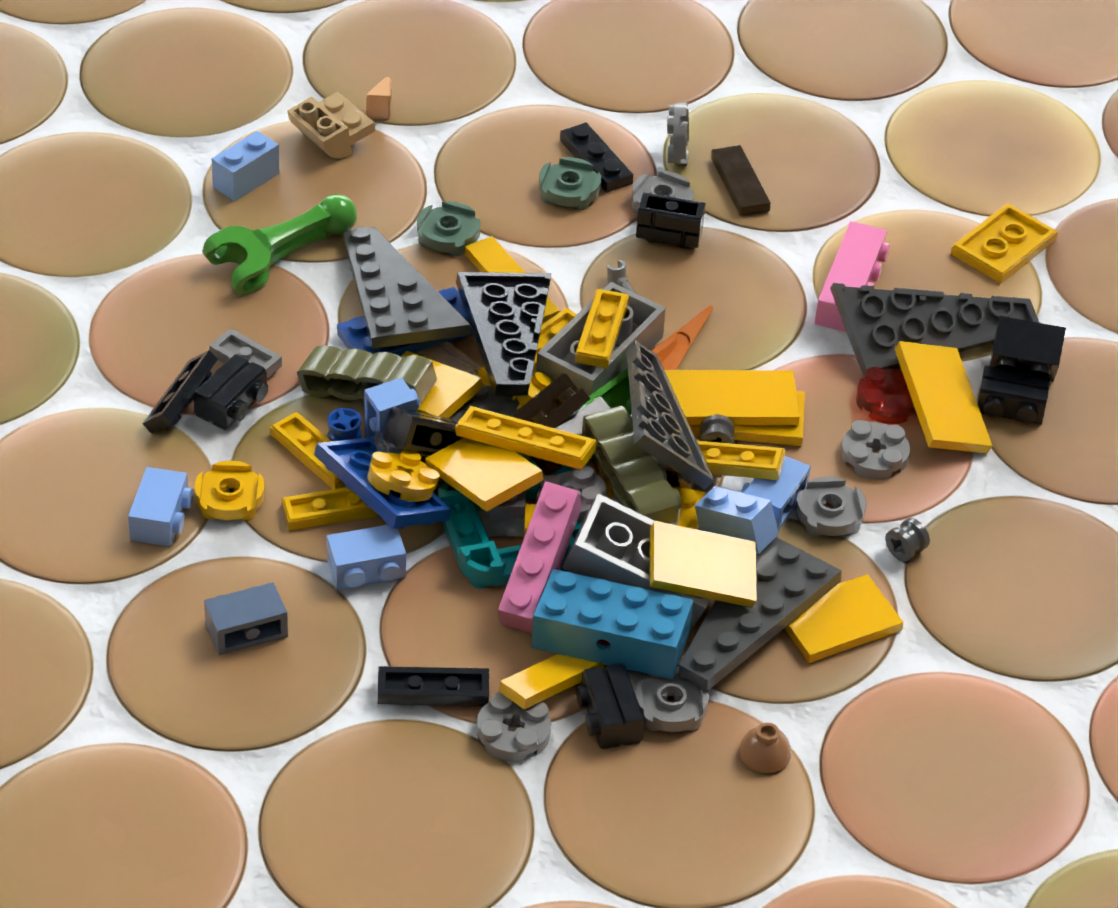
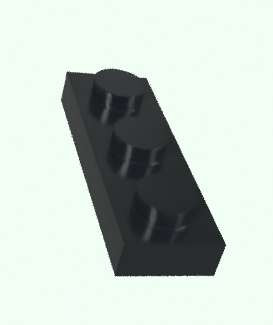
(587, 145)
(180, 392)
(433, 686)

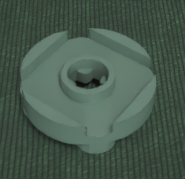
(557, 190)
(433, 228)

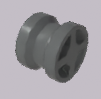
(717, 426)
(907, 539)

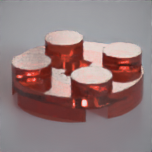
(872, 396)

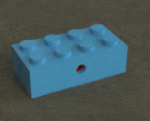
(612, 623)

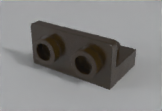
(553, 403)

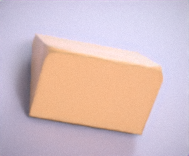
(379, 100)

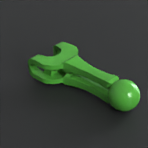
(262, 248)

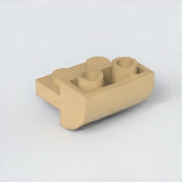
(331, 123)

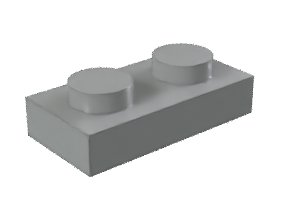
(236, 343)

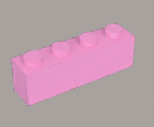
(854, 265)
(539, 554)

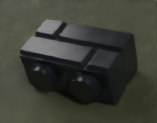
(670, 220)
(230, 392)
(1013, 394)
(419, 431)
(611, 706)

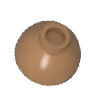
(765, 749)

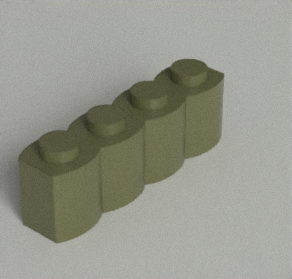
(354, 370)
(632, 472)

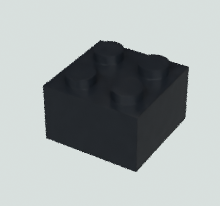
(1027, 347)

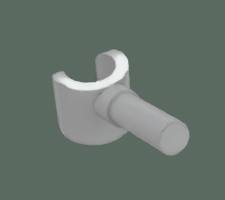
(618, 275)

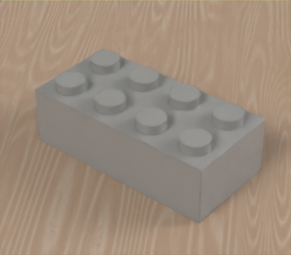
(641, 322)
(616, 548)

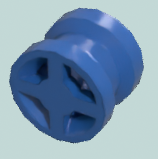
(344, 424)

